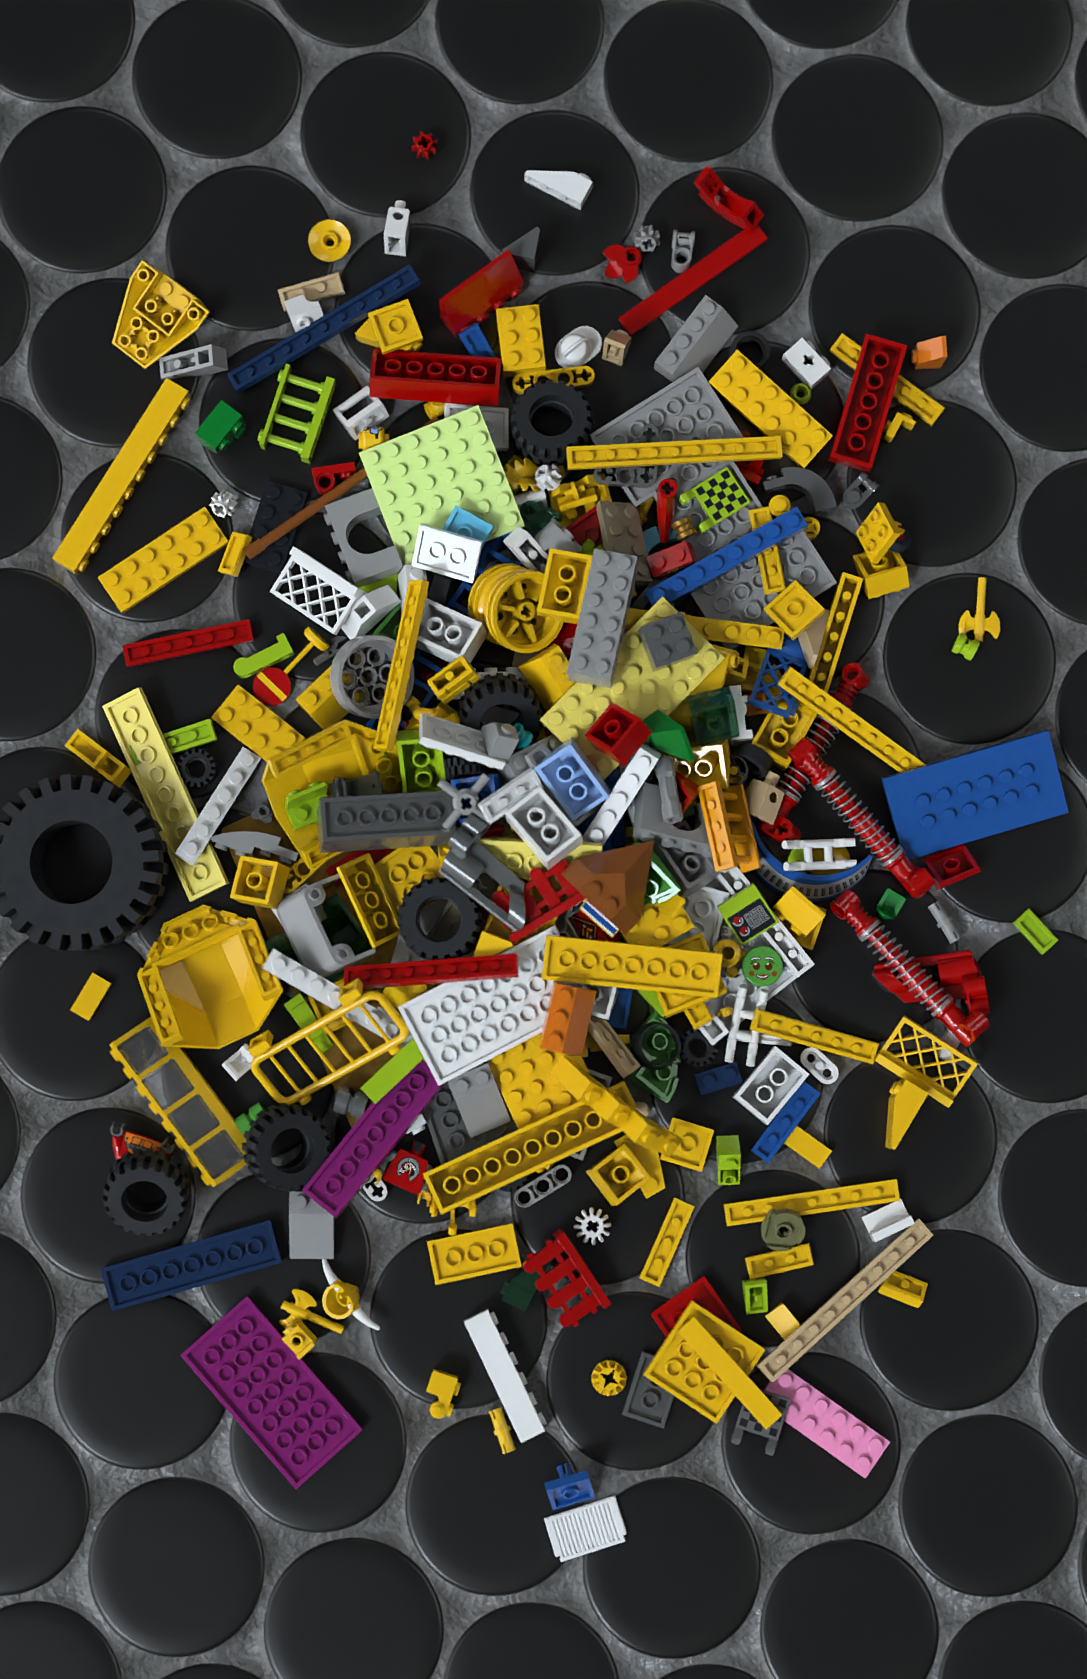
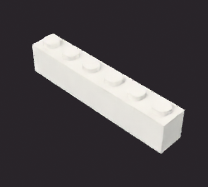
(622, 795)
(504, 1375)

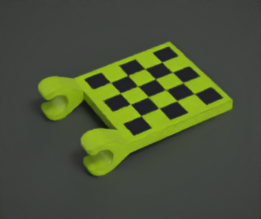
(719, 498)

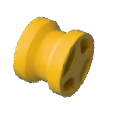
(813, 526)

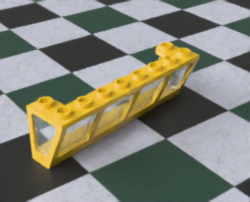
(183, 1102)

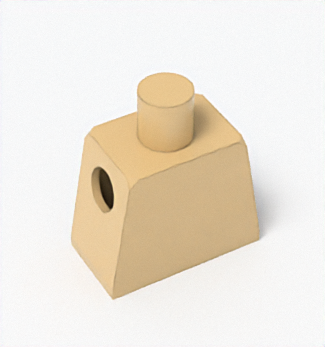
(764, 798)

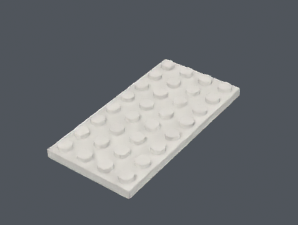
(479, 1019)

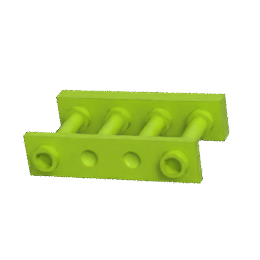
(312, 428)

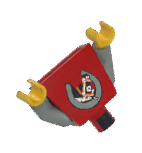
(406, 1171)

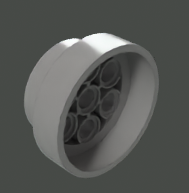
(361, 646)

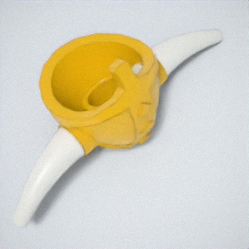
(343, 1299)

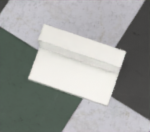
(887, 1220)

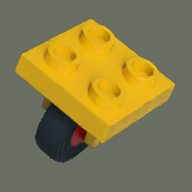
(882, 533)

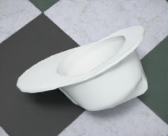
(578, 347)

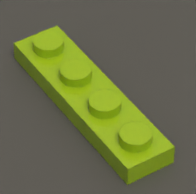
(186, 738)

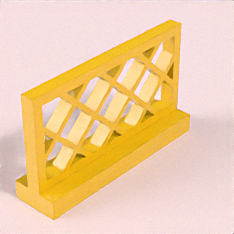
(913, 1074)

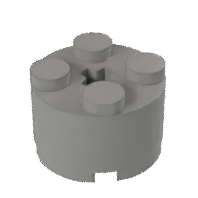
(553, 537)

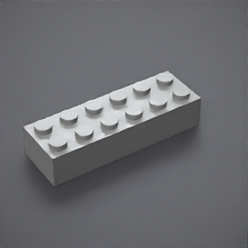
(603, 618)

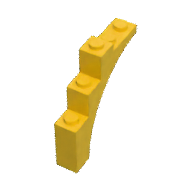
(613, 1109)

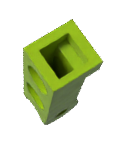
(264, 659)
(304, 1016)

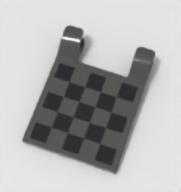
(749, 1423)

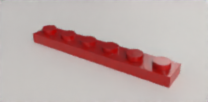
(188, 643)

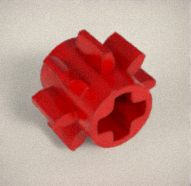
(424, 152)

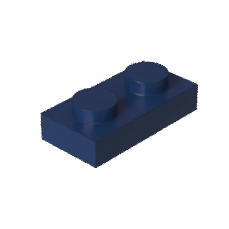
(718, 1078)

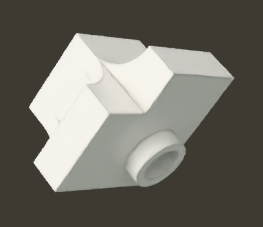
(302, 312)

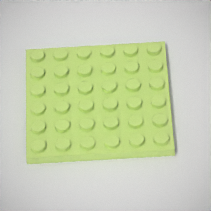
(434, 469)

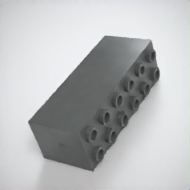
(384, 821)

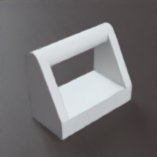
(369, 416)

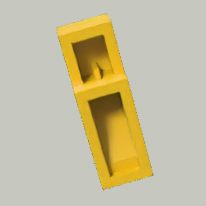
(98, 758)

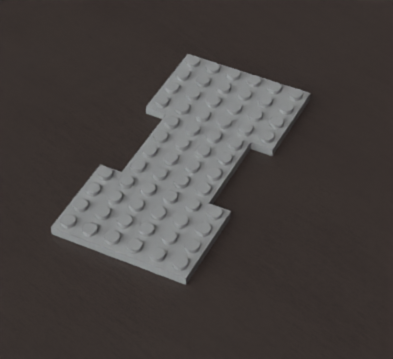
(693, 411)

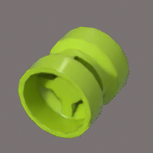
(965, 646)

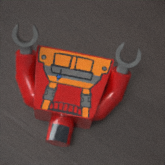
(131, 1141)

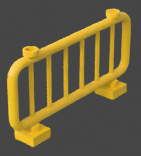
(350, 998)

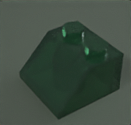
(712, 716)

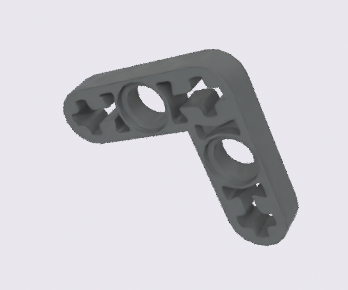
(636, 471)

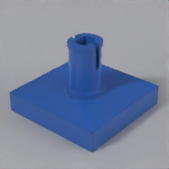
(569, 1488)

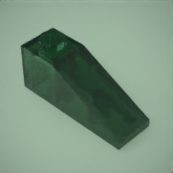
(521, 1288)

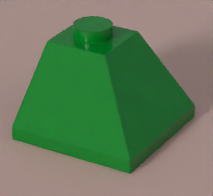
(668, 736)

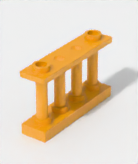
(719, 830)

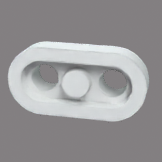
(819, 1065)

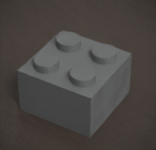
(667, 642)

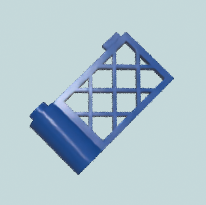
(792, 654)

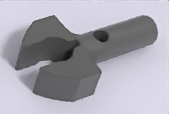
(330, 652)

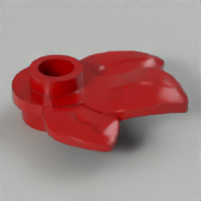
(619, 263)

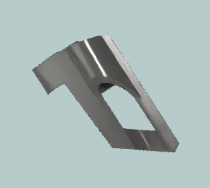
(466, 862)

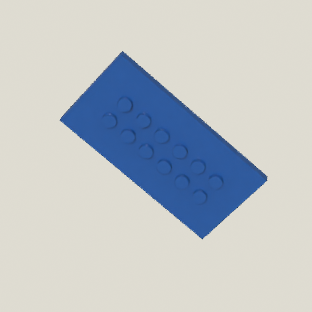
(975, 794)

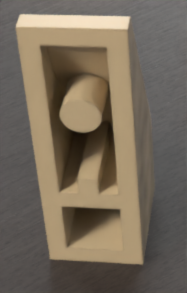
(616, 346)
(811, 639)

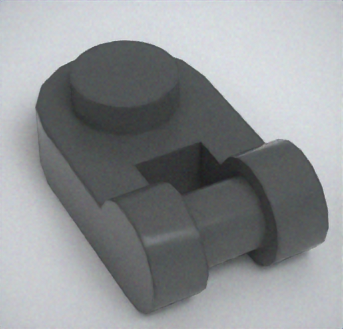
(853, 496)

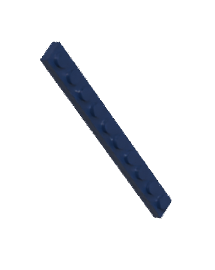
(323, 329)

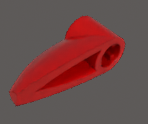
(665, 508)

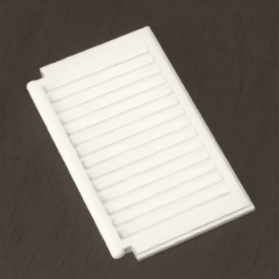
(586, 1528)

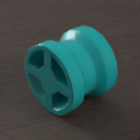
(525, 737)

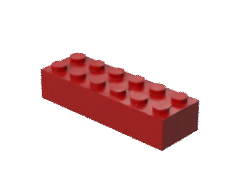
(435, 377)
(867, 403)

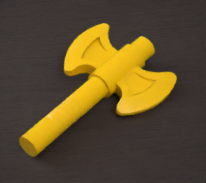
(980, 623)
(299, 1311)

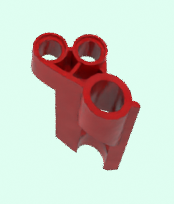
(958, 976)

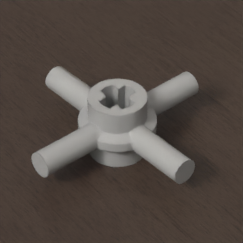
(457, 802)

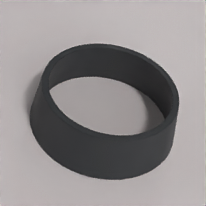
(637, 1046)

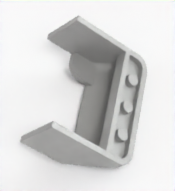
(308, 935)

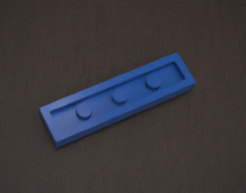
(785, 1122)

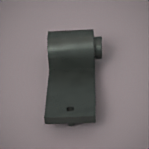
(362, 786)

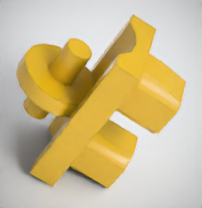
(576, 497)

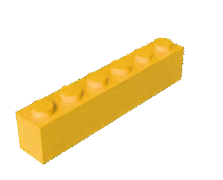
(835, 630)

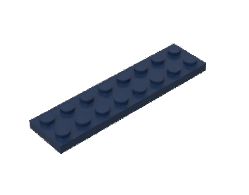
(191, 1265)

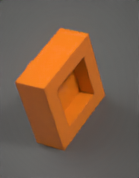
(755, 711)

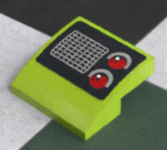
(747, 914)

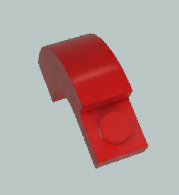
(727, 203)

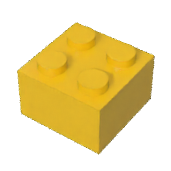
(259, 882)

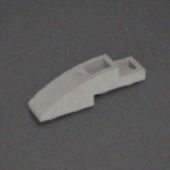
(247, 842)

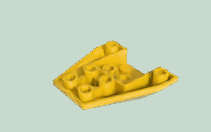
(156, 315)

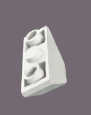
(369, 611)

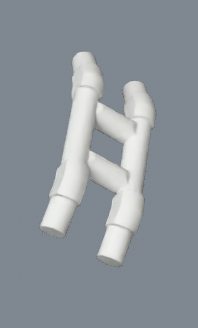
(828, 845)
(734, 1032)

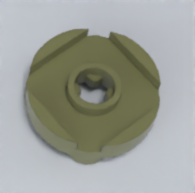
(782, 1218)

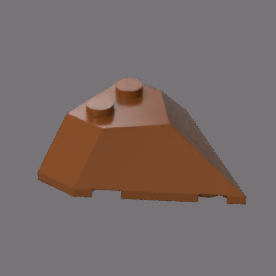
(614, 882)

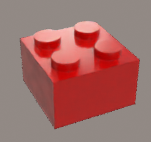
(618, 734)

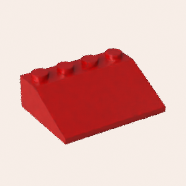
(481, 294)

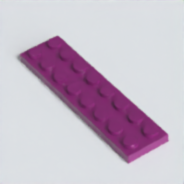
(371, 1140)

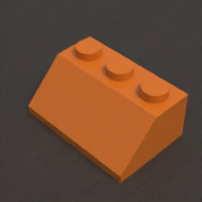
(567, 1019)

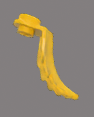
(525, 474)

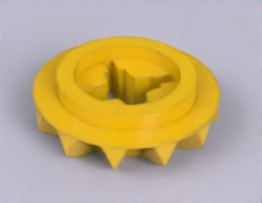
(606, 1367)

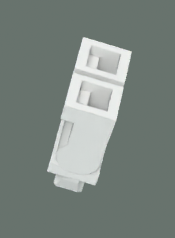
(745, 736)

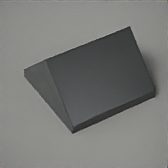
(525, 250)

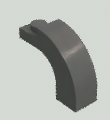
(807, 482)

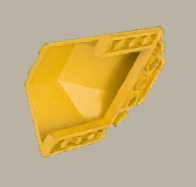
(330, 754)
(208, 979)

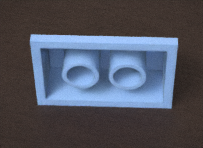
(573, 779)

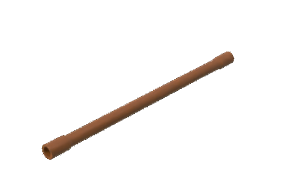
(261, 544)

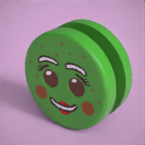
(762, 966)

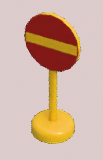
(272, 684)

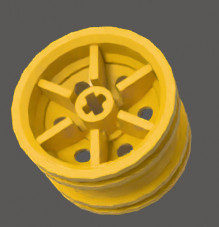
(501, 593)

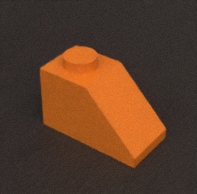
(930, 353)

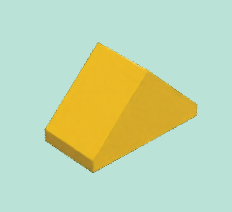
(492, 944)

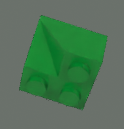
(221, 428)

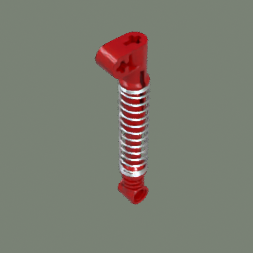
(796, 777)
(892, 856)
(943, 1006)

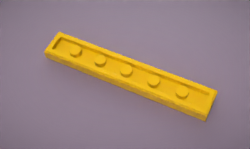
(904, 391)
(814, 1036)
(729, 1372)

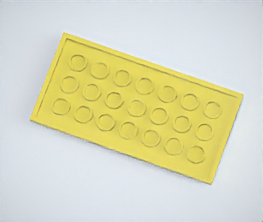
(633, 688)

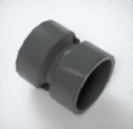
(350, 1102)

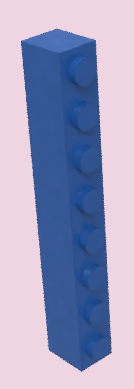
(728, 558)

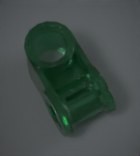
(541, 516)

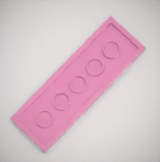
(829, 1424)

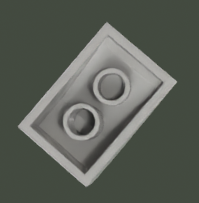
(479, 1100)
(310, 1228)

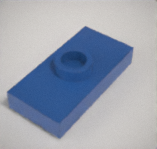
(476, 342)

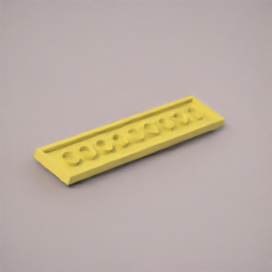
(163, 789)

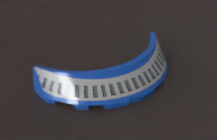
(813, 887)

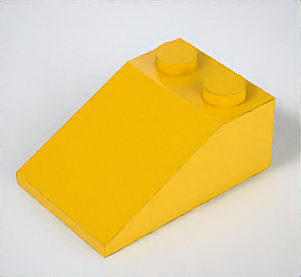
(781, 733)
(902, 1108)

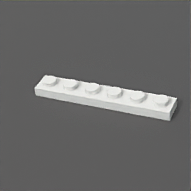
(217, 806)

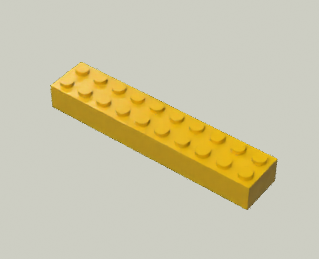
(521, 1153)

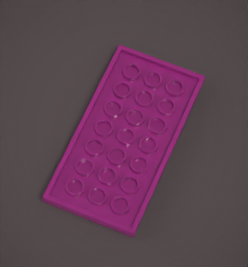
(271, 1392)

